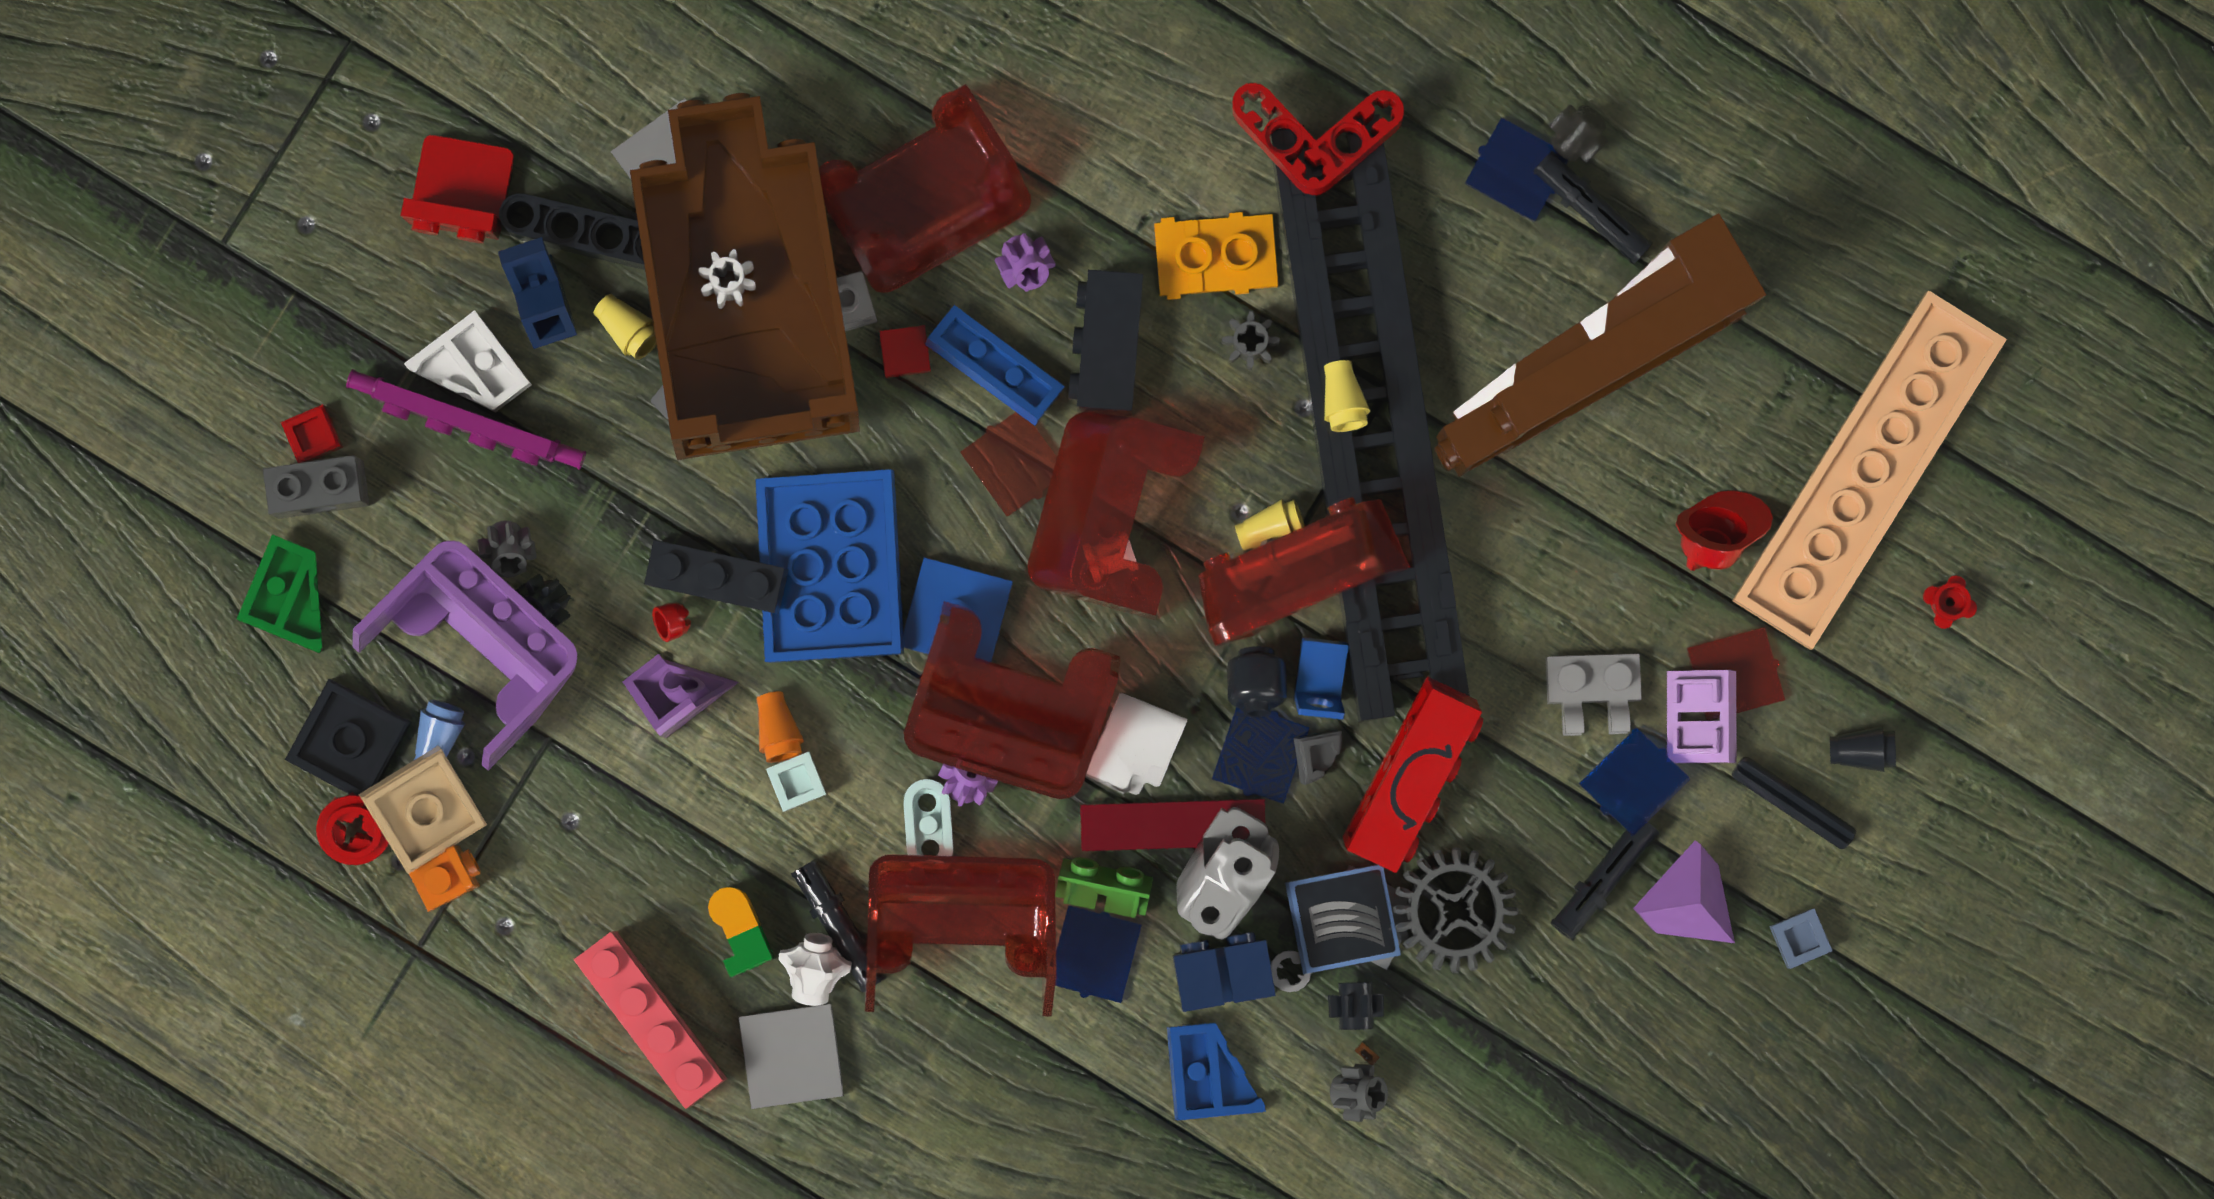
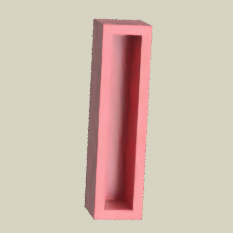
(650, 1019)

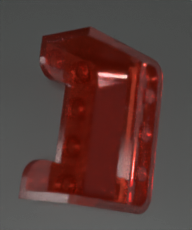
(1094, 508)
(1005, 719)

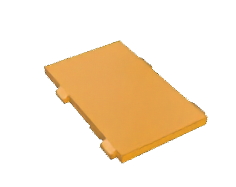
(1215, 255)

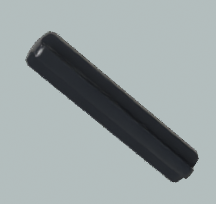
(1794, 803)

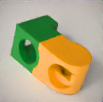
(736, 915)

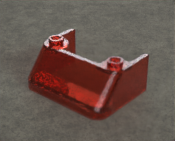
(1298, 570)
(962, 904)

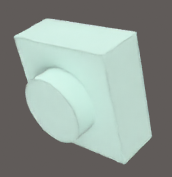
(796, 781)

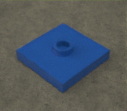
(960, 586)

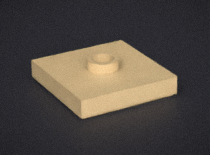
(423, 809)

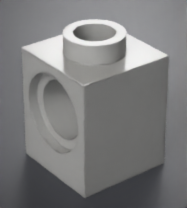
(855, 301)

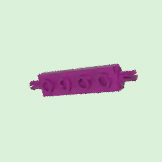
(482, 431)

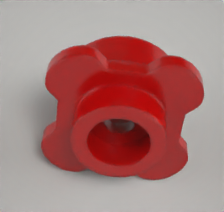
(1962, 606)

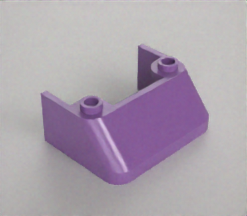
(493, 618)

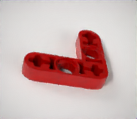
(1324, 149)

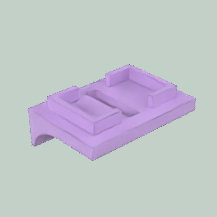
(1701, 739)

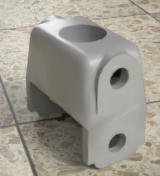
(1226, 873)

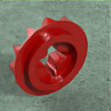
(332, 833)

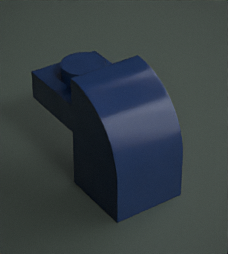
(538, 292)

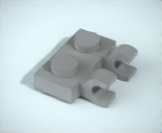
(1594, 680)

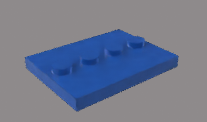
(842, 565)

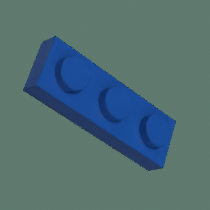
(994, 365)

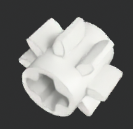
(719, 268)

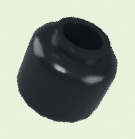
(1256, 681)

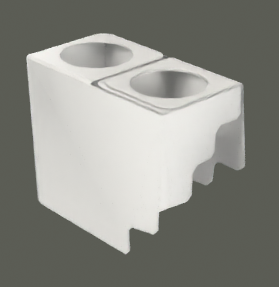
(1135, 745)

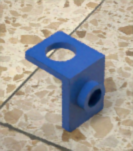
(1320, 678)

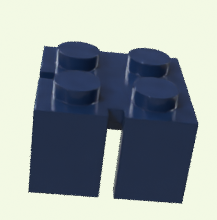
(1223, 973)

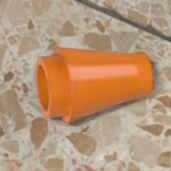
(777, 729)

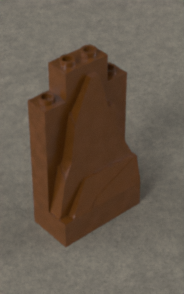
(1672, 305)
(782, 357)

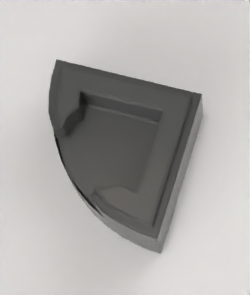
(1316, 754)

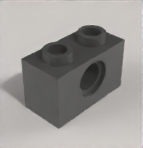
(316, 487)

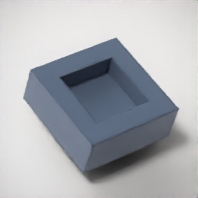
(1800, 938)

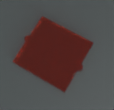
(1012, 462)
(1754, 666)

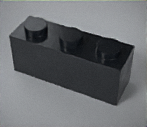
(1107, 342)

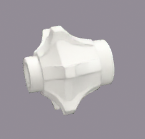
(814, 968)

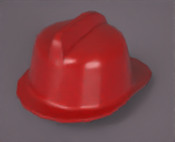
(1722, 528)

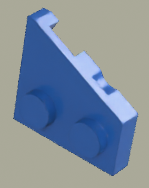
(1207, 1075)

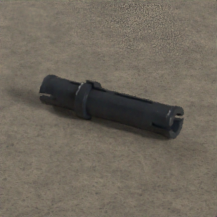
(1592, 207)
(835, 919)
(1571, 920)

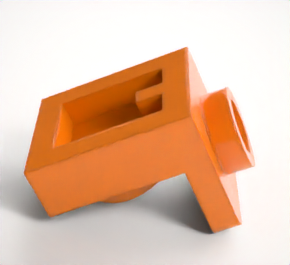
(446, 877)

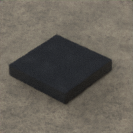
(347, 739)

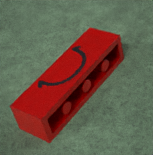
(1413, 774)

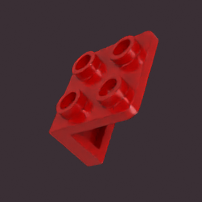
(459, 189)

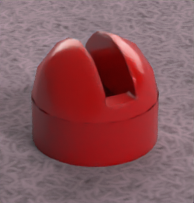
(671, 621)

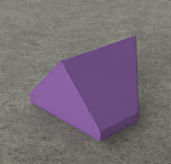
(673, 693)
(1689, 899)

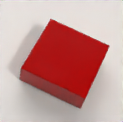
(905, 351)
(311, 434)

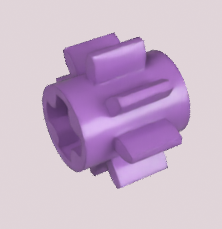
(1025, 262)
(965, 785)

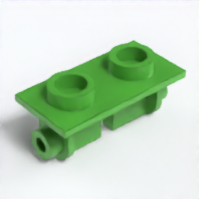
(1084, 879)

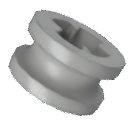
(1283, 984)

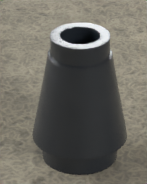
(1864, 749)

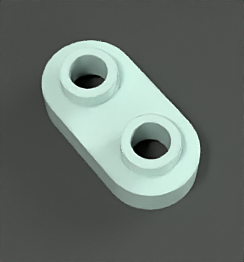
(928, 825)

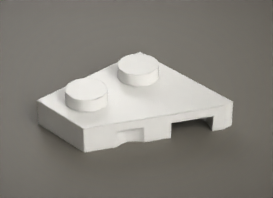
(471, 364)

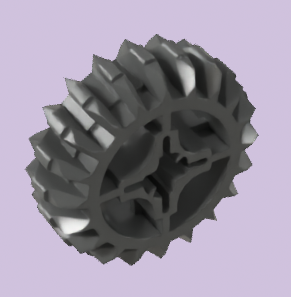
(1487, 933)

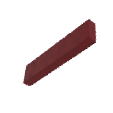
(1156, 824)

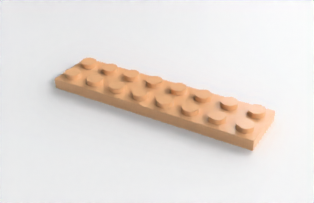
(1869, 470)

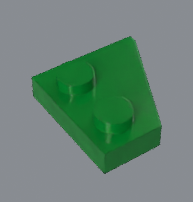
(285, 595)

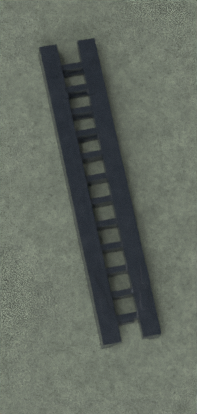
(1407, 414)

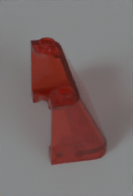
(926, 195)

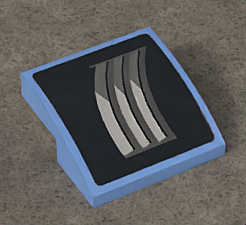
(1342, 919)

